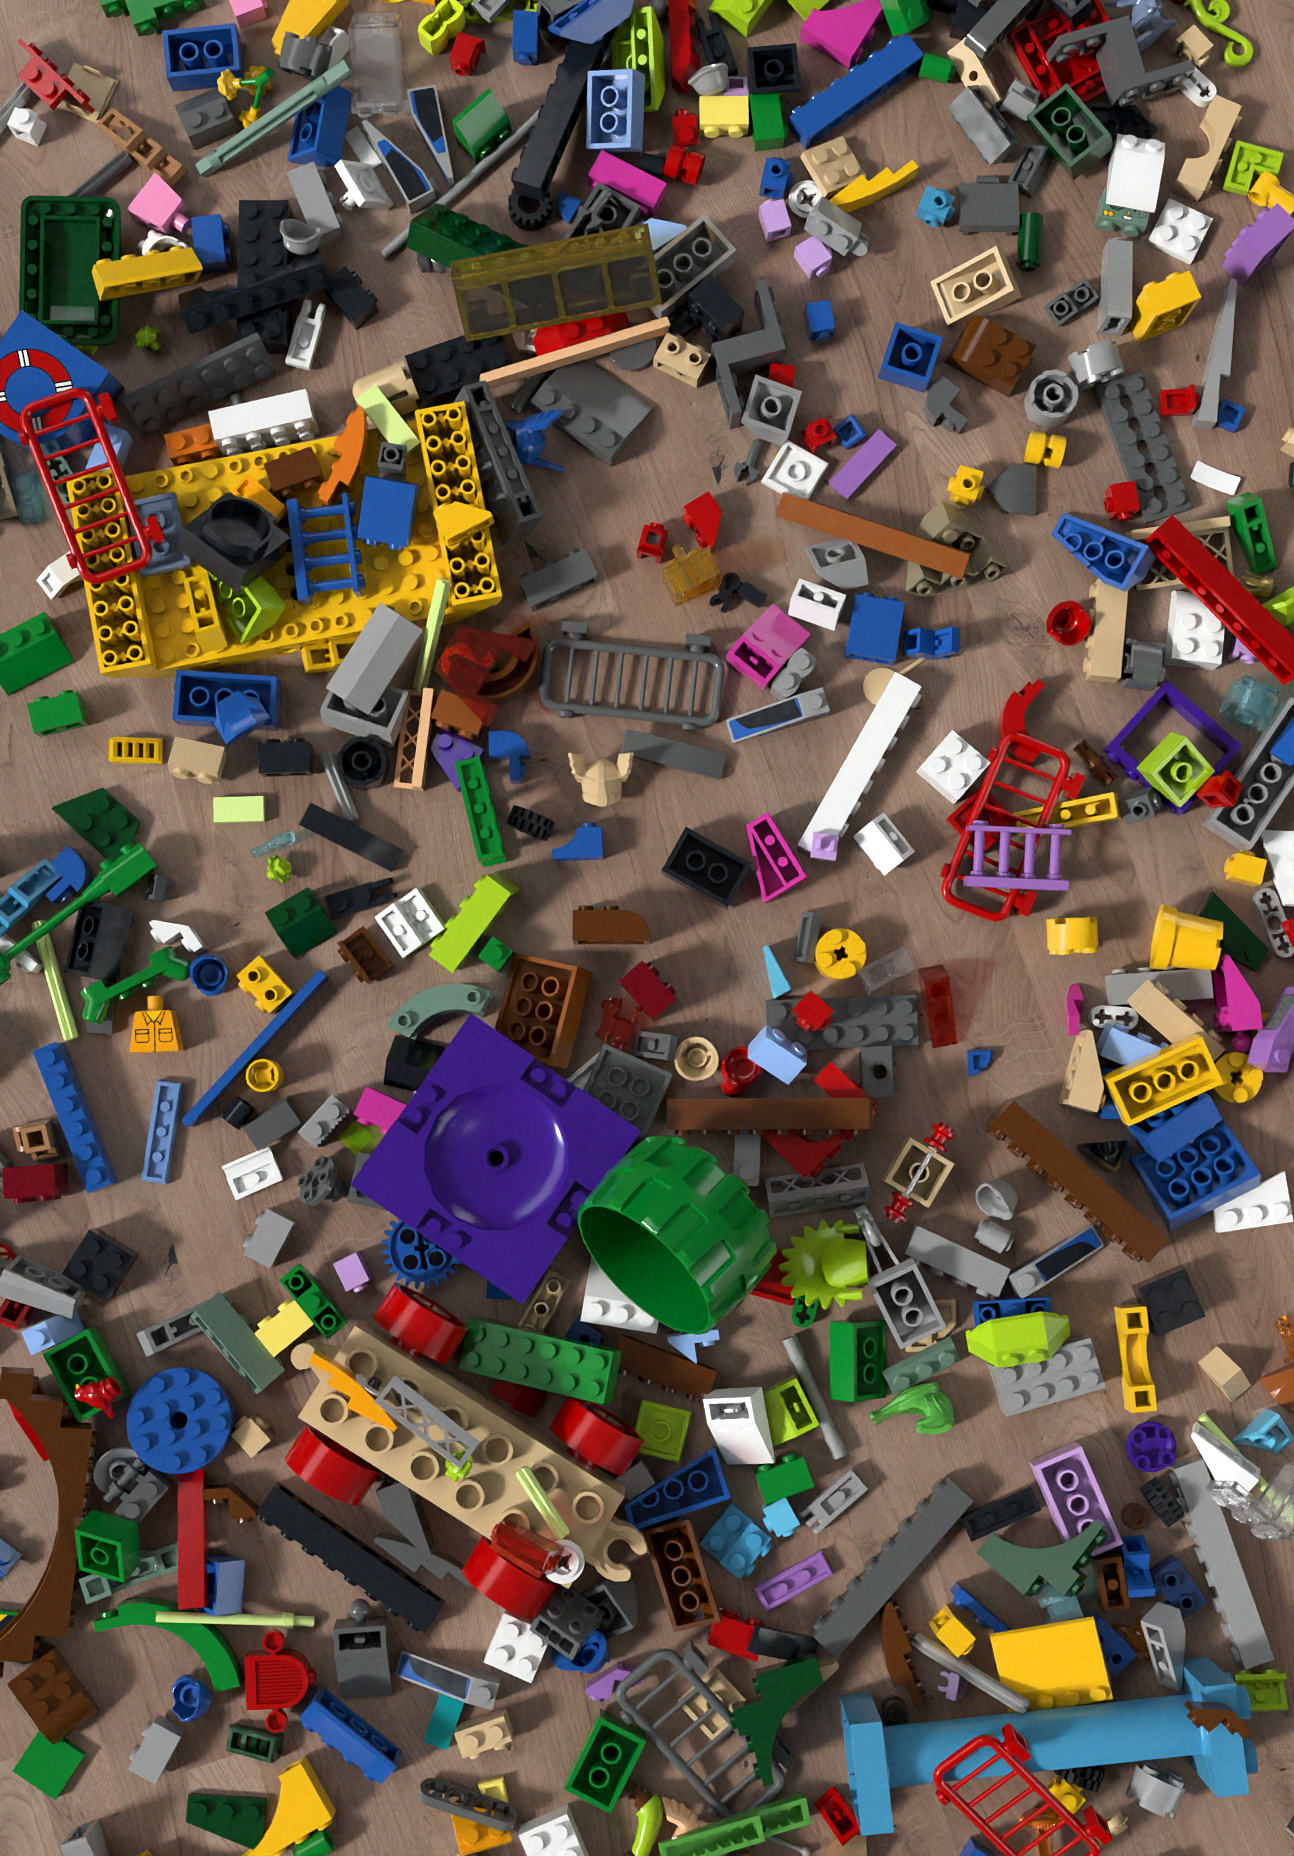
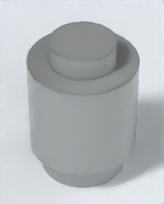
(993, 1236)

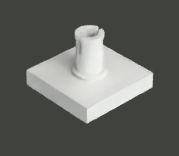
(362, 186)

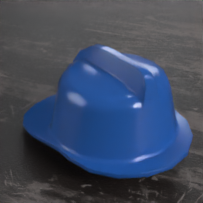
(588, 1660)

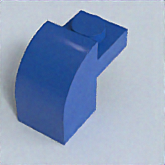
(931, 643)
(511, 747)
(75, 874)
(1136, 1566)

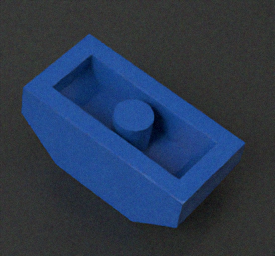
(239, 716)

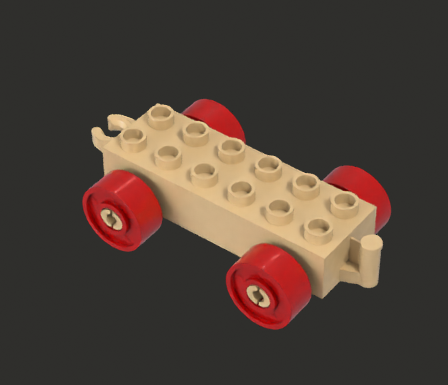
(346, 1451)

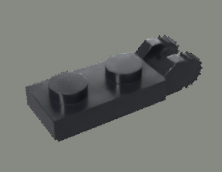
(716, 44)
(358, 899)

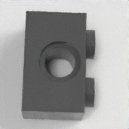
(875, 1056)

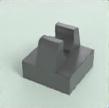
(157, 886)

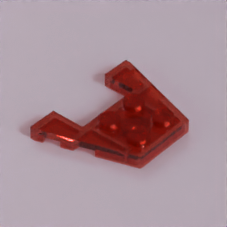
(470, 660)

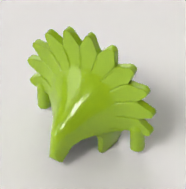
(826, 1264)

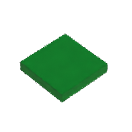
(49, 1765)

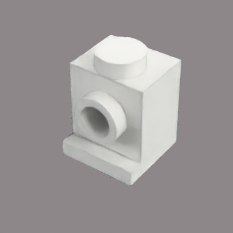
(26, 125)

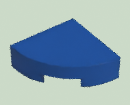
(567, 206)
(977, 1061)

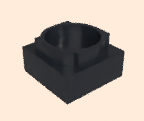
(234, 541)

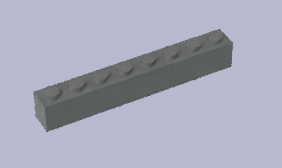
(891, 1566)

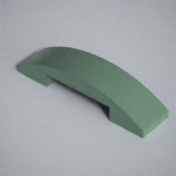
(153, 1564)

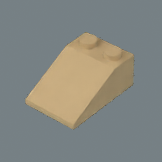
(976, 287)
(1083, 1078)

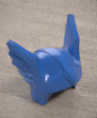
(530, 440)

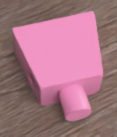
(159, 207)

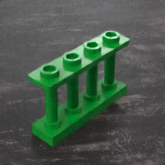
(480, 812)

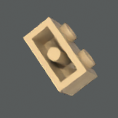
(682, 359)
(197, 760)
(484, 1733)

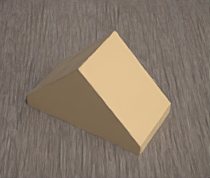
(1224, 1373)

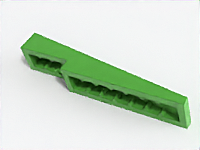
(741, 1829)

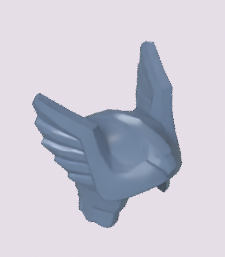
(1146, 20)

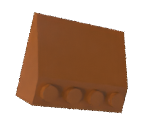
(543, 1007)

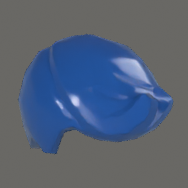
(209, 974)
(191, 1698)

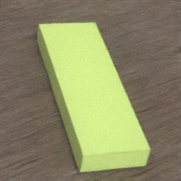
(387, 419)

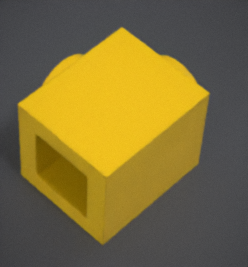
(1245, 868)

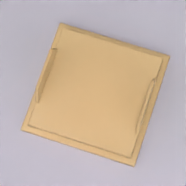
(95, 86)

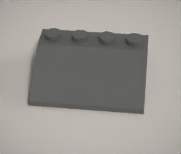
(595, 408)

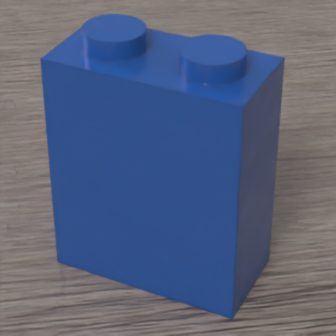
(388, 512)
(874, 628)

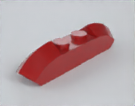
(682, 47)

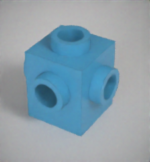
(935, 207)

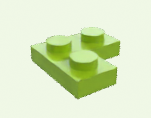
(1249, 160)

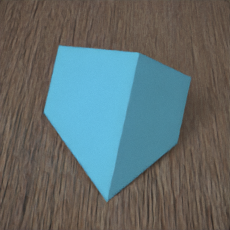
(1265, 1433)

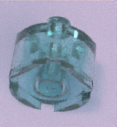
(1249, 703)
(1059, 1607)

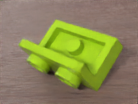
(1264, 1690)

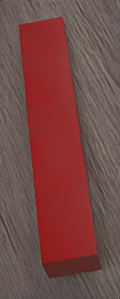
(192, 1541)

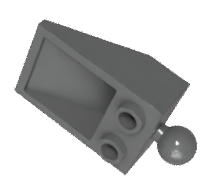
(406, 1513)
(365, 1656)

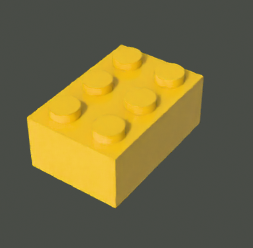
(1163, 305)

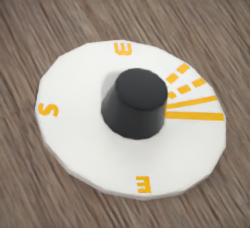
(371, 1385)

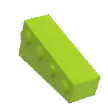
(473, 920)

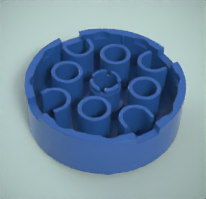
(154, 1417)

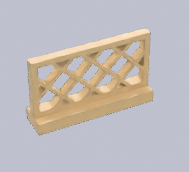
(1197, 529)

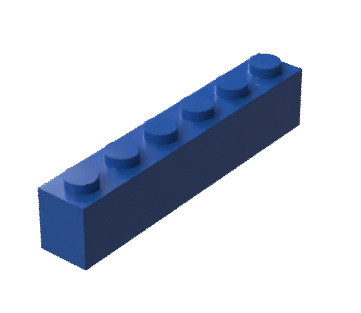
(855, 90)
(75, 1117)

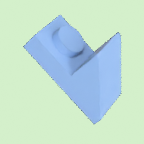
(685, 1341)

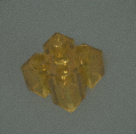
(691, 575)

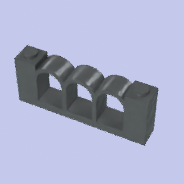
(498, 466)

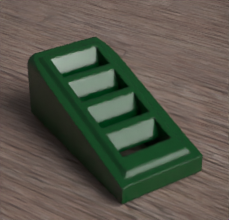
(263, 1754)

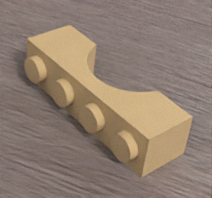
(1217, 124)

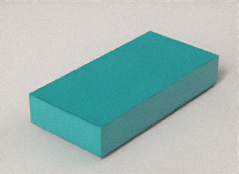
(443, 1721)

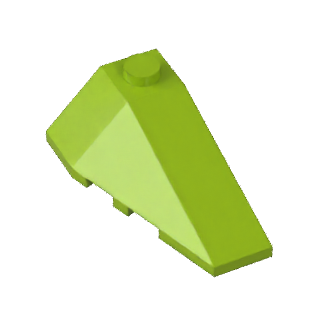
(251, 609)

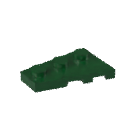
(1237, 939)
(229, 1816)

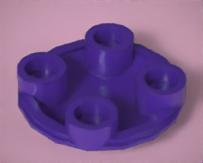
(1151, 1446)

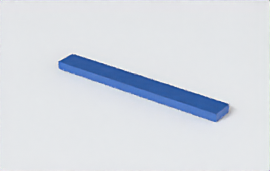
(255, 1049)

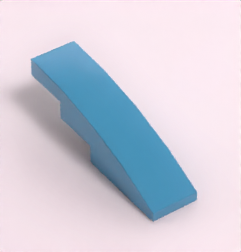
(26, 894)

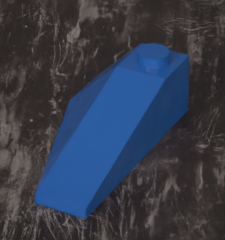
(1106, 554)

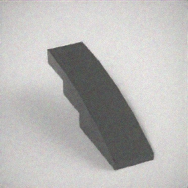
(673, 754)
(411, 1557)

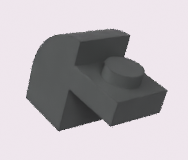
(938, 406)

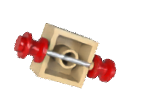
(918, 1172)

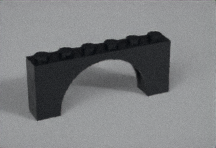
(207, 309)

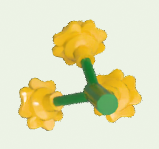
(256, 80)

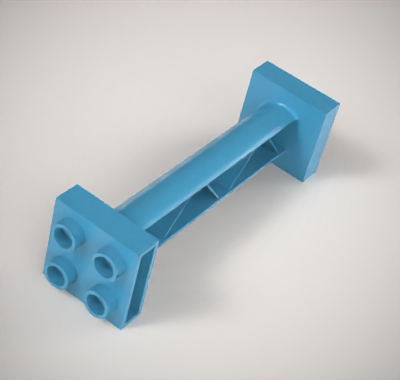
(1056, 1739)

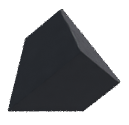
(1107, 1154)

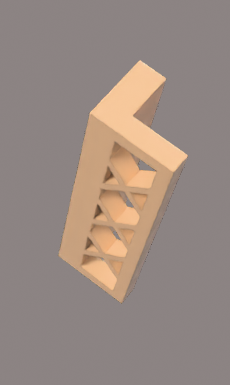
(423, 741)

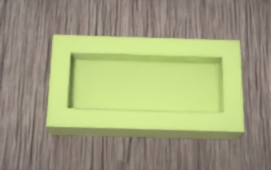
(239, 809)

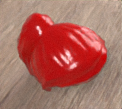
(738, 1071)

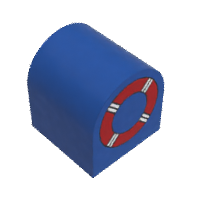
(40, 365)

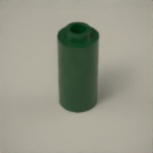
(1029, 241)

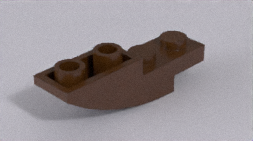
(895, 1643)

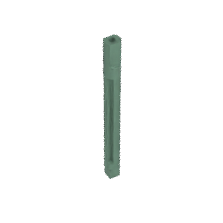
(275, 118)

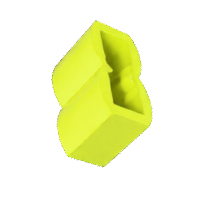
(441, 26)

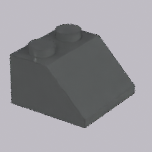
(206, 118)

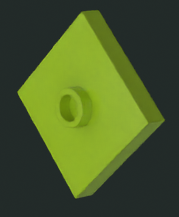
(662, 1429)

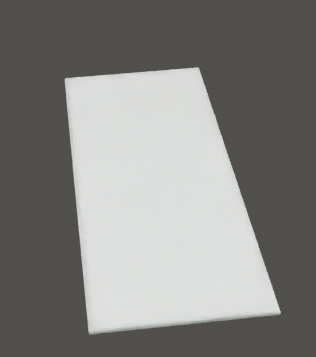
(362, 147)

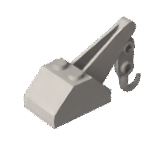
(900, 1290)

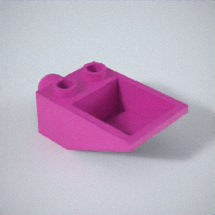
(1235, 1004)

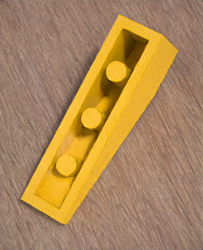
(1077, 812)

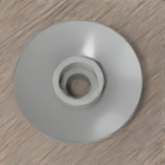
(105, 1470)

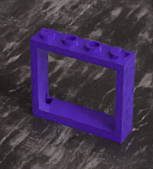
(1194, 716)

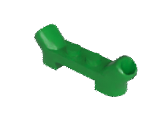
(99, 996)

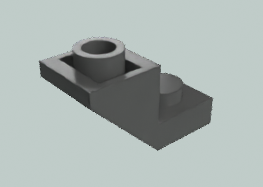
(392, 461)

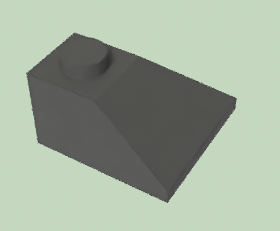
(618, 1603)

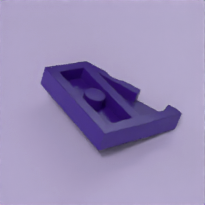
(451, 748)

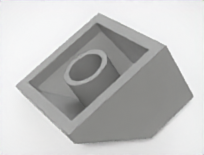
(770, 410)
(839, 563)

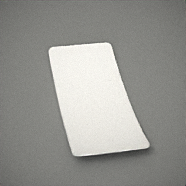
(1215, 478)

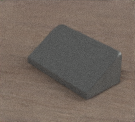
(1031, 169)

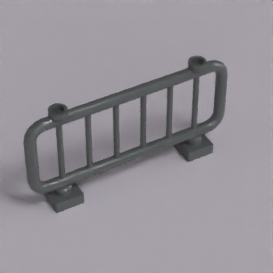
(697, 653)
(696, 1660)

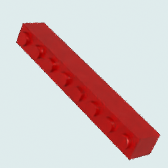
(1224, 597)

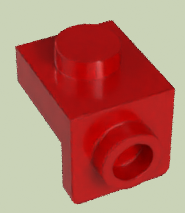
(684, 128)
(1178, 401)

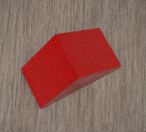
(15, 1314)
(838, 1815)

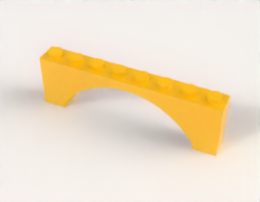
(300, 1810)

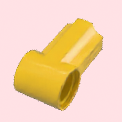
(1269, 192)

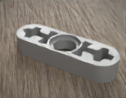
(1263, 919)

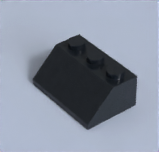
(99, 941)

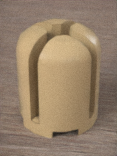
(394, 385)

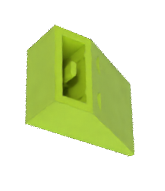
(788, 1410)

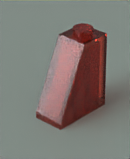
(526, 1548)

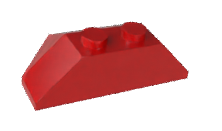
(571, 333)

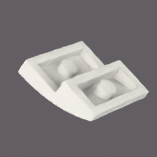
(410, 922)

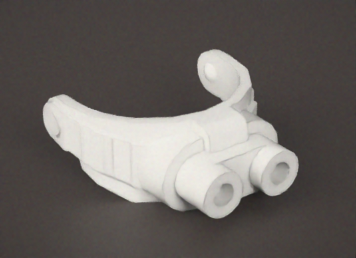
(159, 242)

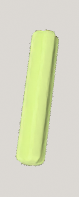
(542, 1502)

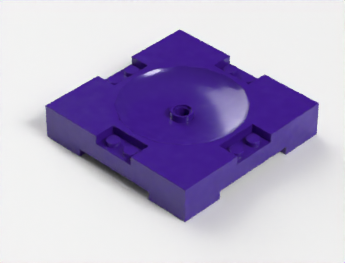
(438, 1169)

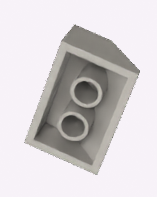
(382, 723)

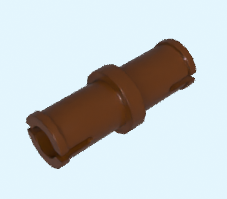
(1095, 763)

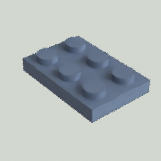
(165, 556)

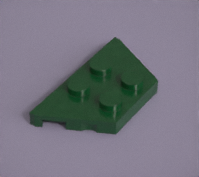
(100, 821)

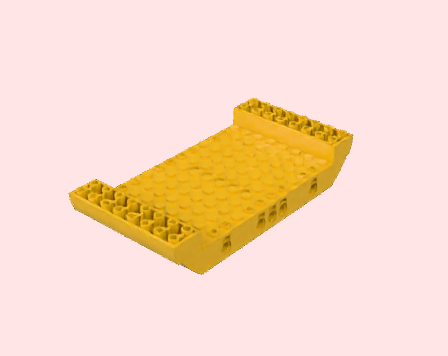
(146, 622)

